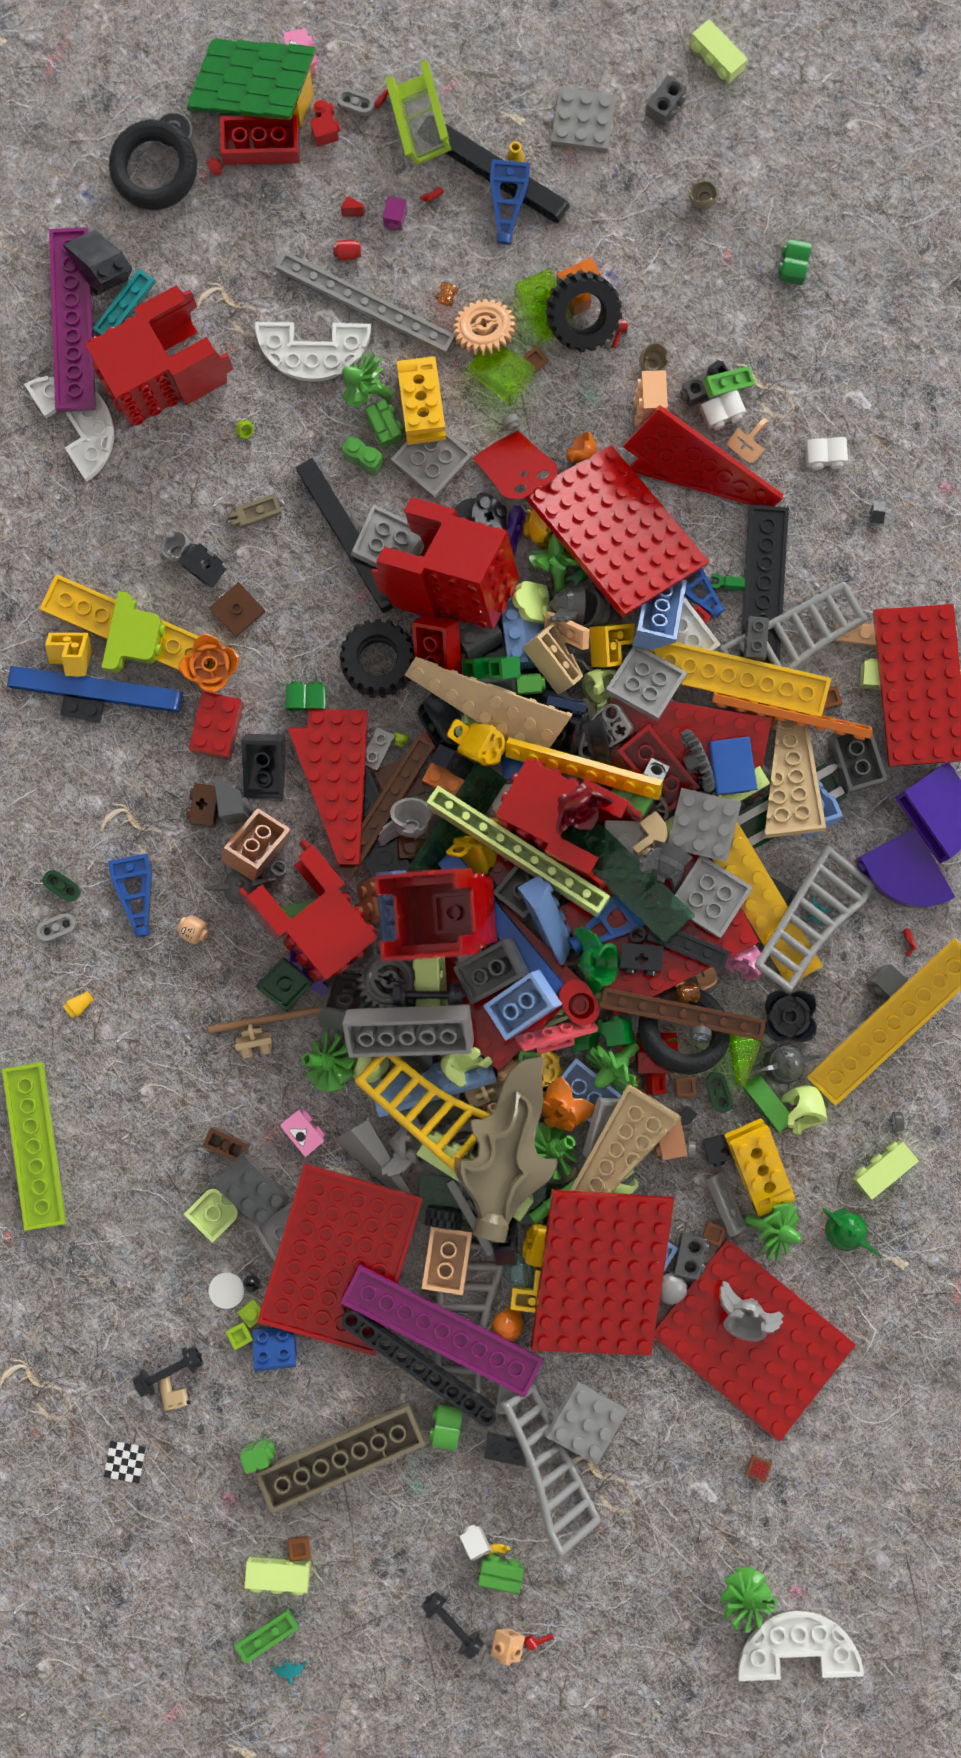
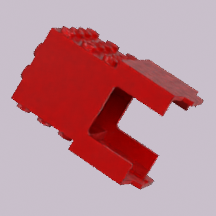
(139, 371)
(463, 569)
(532, 815)
(439, 913)
(323, 933)

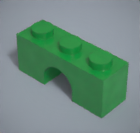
(492, 667)
(616, 1031)

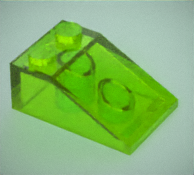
(532, 297)
(502, 372)
(743, 1057)

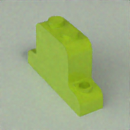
(132, 635)

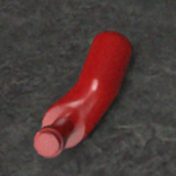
(381, 99)
(432, 195)
(910, 939)

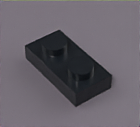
(82, 709)

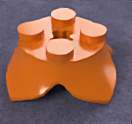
(208, 649)
(562, 1109)

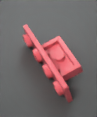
(553, 1037)

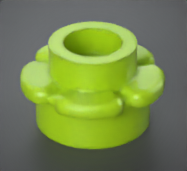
(247, 432)
(400, 739)

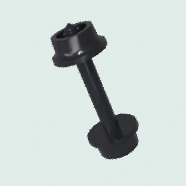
(401, 994)
(144, 1384)
(471, 1644)

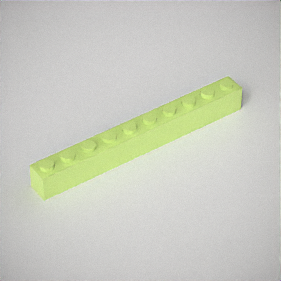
(517, 851)

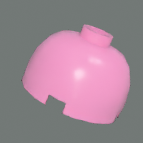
(745, 963)

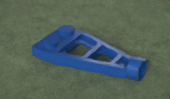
(508, 172)
(709, 600)
(129, 868)
(612, 933)

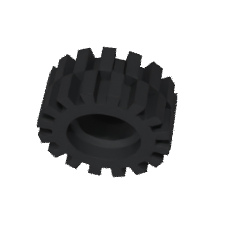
(443, 1219)

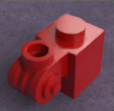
(323, 126)

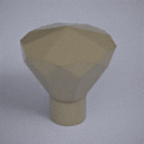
(572, 1176)

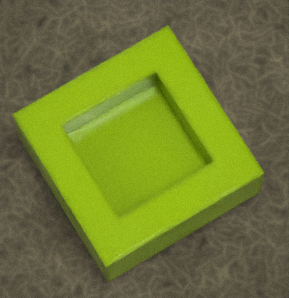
(250, 1313)
(239, 1335)

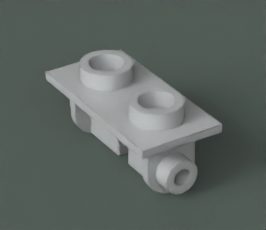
(378, 748)

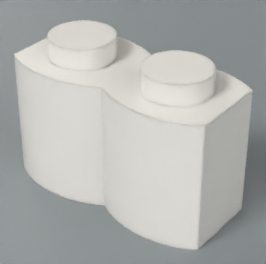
(723, 410)
(826, 452)

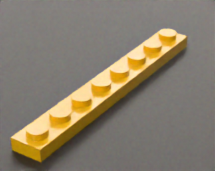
(585, 768)

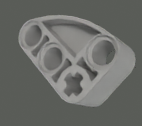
(612, 726)

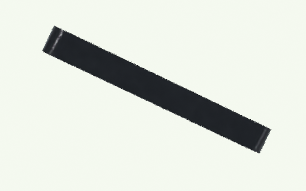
(479, 161)
(340, 525)
(424, 1375)

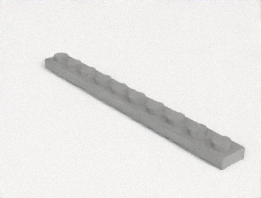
(365, 302)

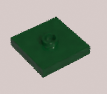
(284, 984)

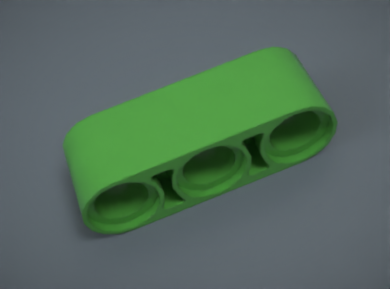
(767, 1102)

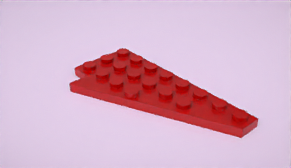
(334, 764)

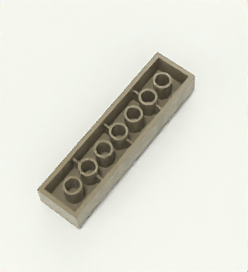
(340, 1457)

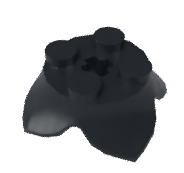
(483, 504)
(802, 1005)

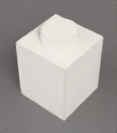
(475, 1542)

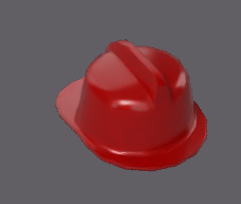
(579, 1002)

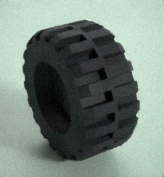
(604, 326)
(374, 633)

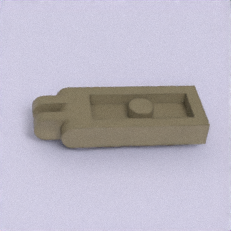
(255, 511)

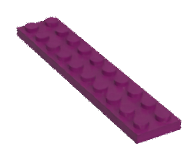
(70, 326)
(442, 1330)

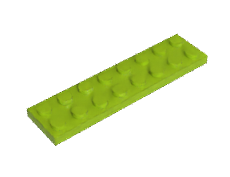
(34, 1146)

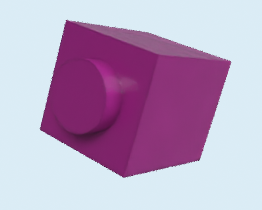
(394, 213)

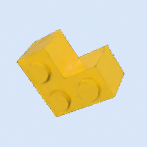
(607, 642)
(71, 650)
(525, 1298)

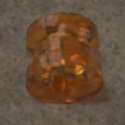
(447, 294)
(688, 993)

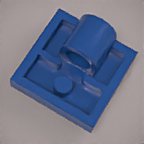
(273, 1349)

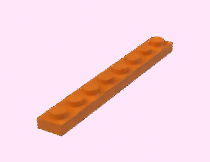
(839, 726)

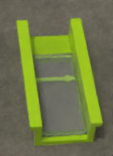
(419, 116)

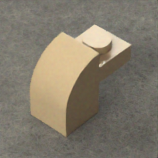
(654, 829)

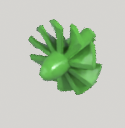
(363, 381)
(553, 558)
(329, 1068)
(613, 1069)
(553, 1144)
(778, 1229)
(748, 1595)

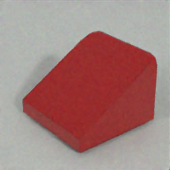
(352, 208)

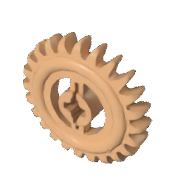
(484, 326)

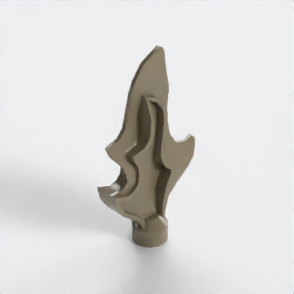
(507, 1158)

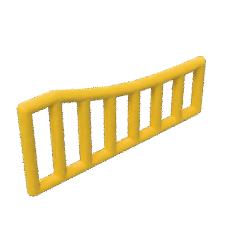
(406, 1120)

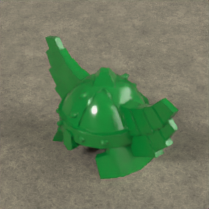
(598, 962)
(847, 1231)

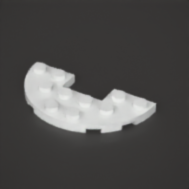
(312, 359)
(93, 426)
(798, 1636)

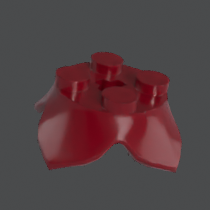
(580, 808)

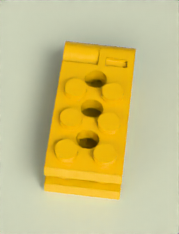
(421, 400)
(759, 1166)

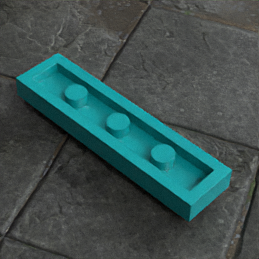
(125, 302)

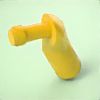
(525, 529)
(499, 1548)

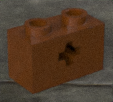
(207, 816)
(225, 1143)

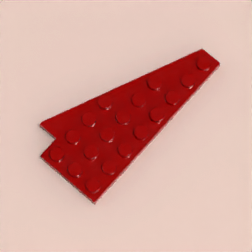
(682, 456)

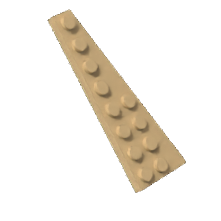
(491, 704)
(794, 786)
(626, 1139)

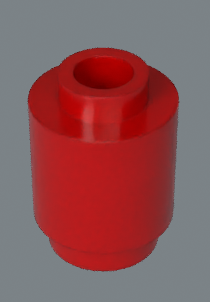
(347, 249)

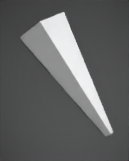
(370, 1151)

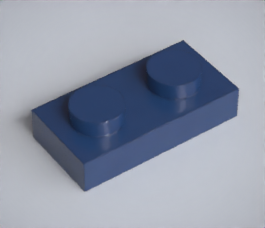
(573, 705)

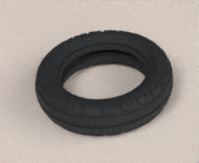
(135, 136)
(680, 1062)

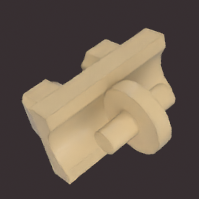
(254, 1038)
(484, 1094)

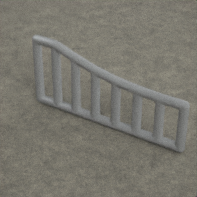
(793, 615)
(831, 925)
(485, 1308)
(577, 1484)

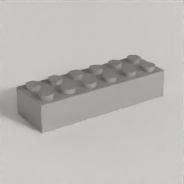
(408, 1031)

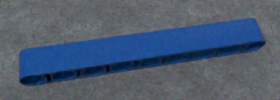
(95, 689)
(508, 929)

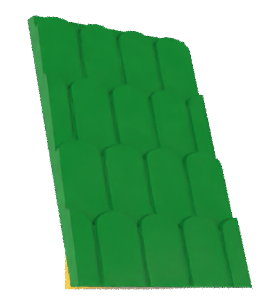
(254, 80)

